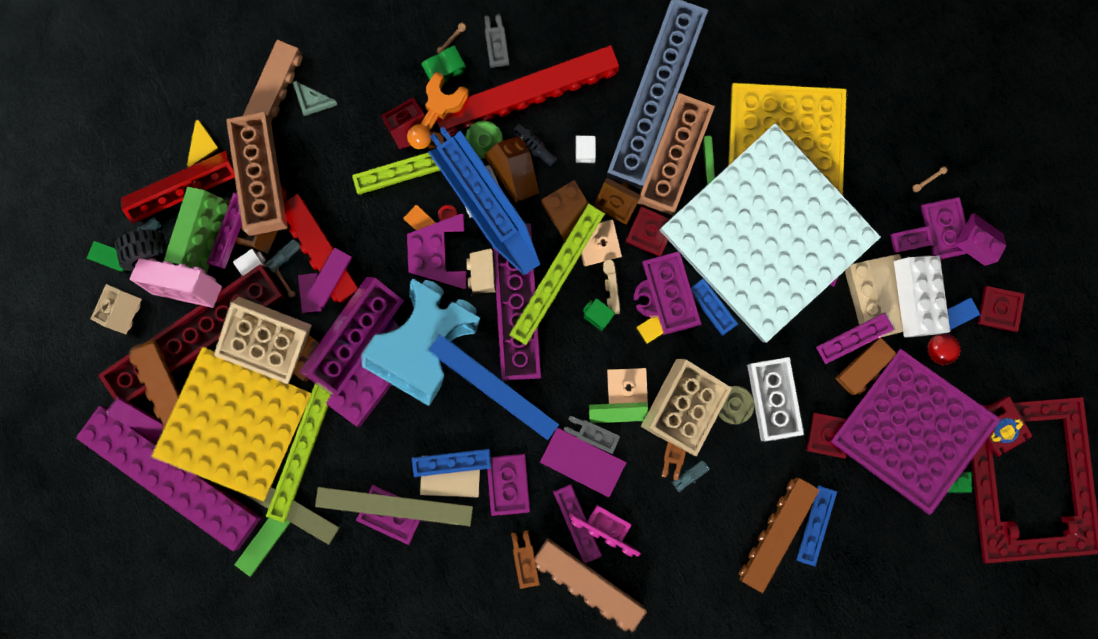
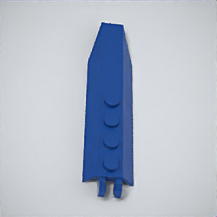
(484, 200)

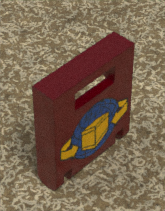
(1010, 428)

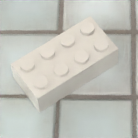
(921, 296)
(775, 399)

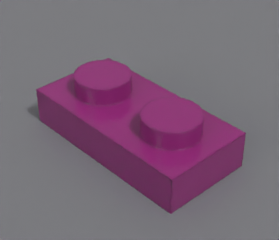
(911, 239)

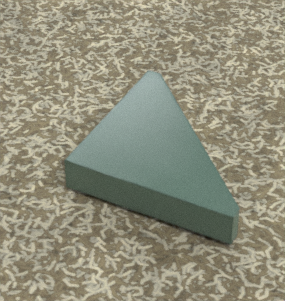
(311, 100)

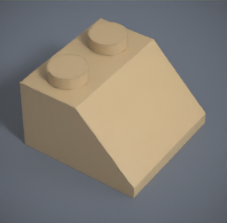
(482, 272)
(116, 309)

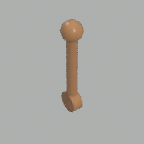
(461, 28)
(916, 188)
(291, 294)

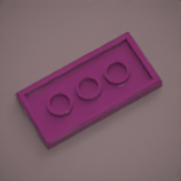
(583, 462)

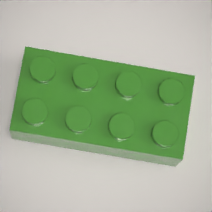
(196, 229)

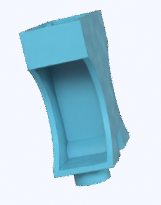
(403, 354)

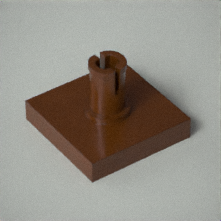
(617, 200)

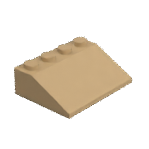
(875, 290)
(262, 339)
(686, 406)

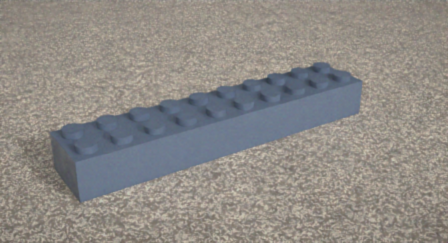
(656, 93)

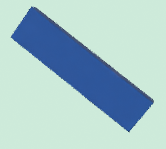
(451, 462)
(816, 526)

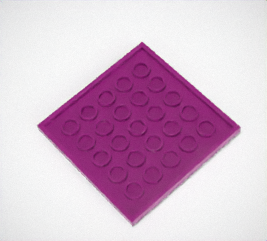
(915, 431)

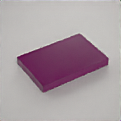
(946, 224)
(508, 485)
(396, 527)

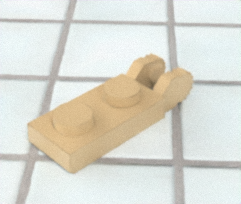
(612, 286)

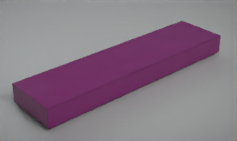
(227, 235)
(856, 337)
(584, 541)

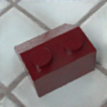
(402, 119)

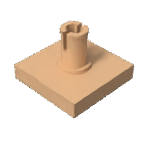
(602, 244)
(627, 386)

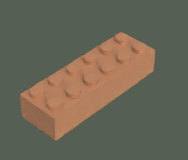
(676, 154)
(256, 174)
(590, 585)

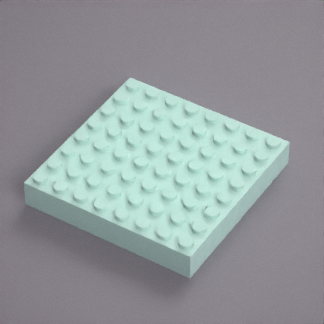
(769, 233)

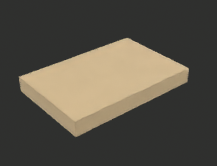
(452, 484)

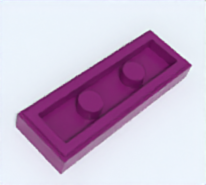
(329, 277)
(136, 419)

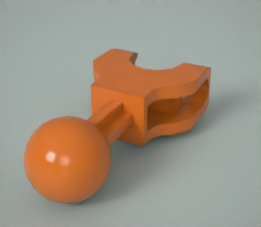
(438, 106)

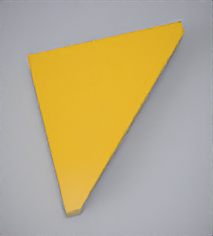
(201, 145)

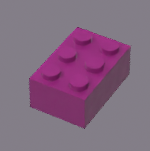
(359, 396)

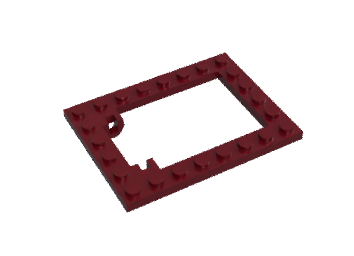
(1082, 528)

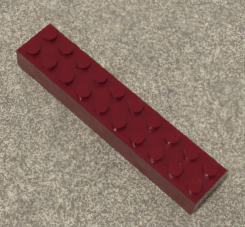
(198, 329)

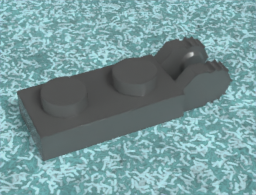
(496, 43)
(594, 435)

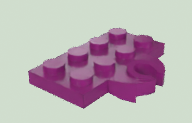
(668, 294)

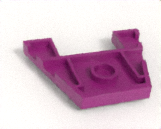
(428, 252)

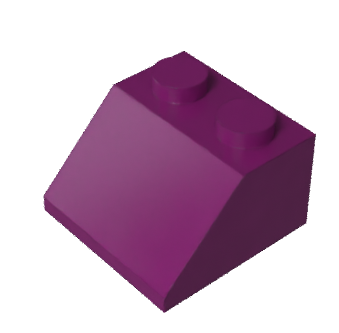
(981, 241)

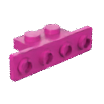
(608, 526)

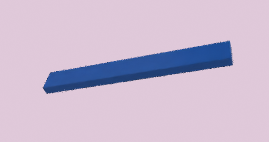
(492, 386)

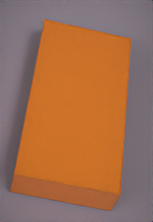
(418, 218)

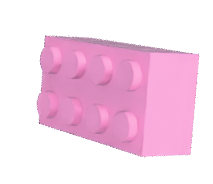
(176, 282)

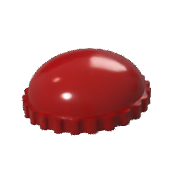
(943, 349)

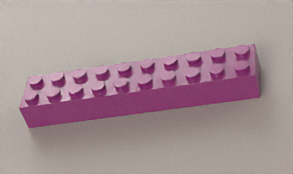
(184, 491)

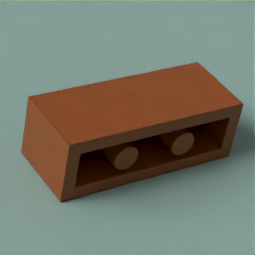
(866, 367)

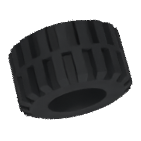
(140, 245)

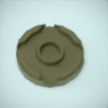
(738, 406)

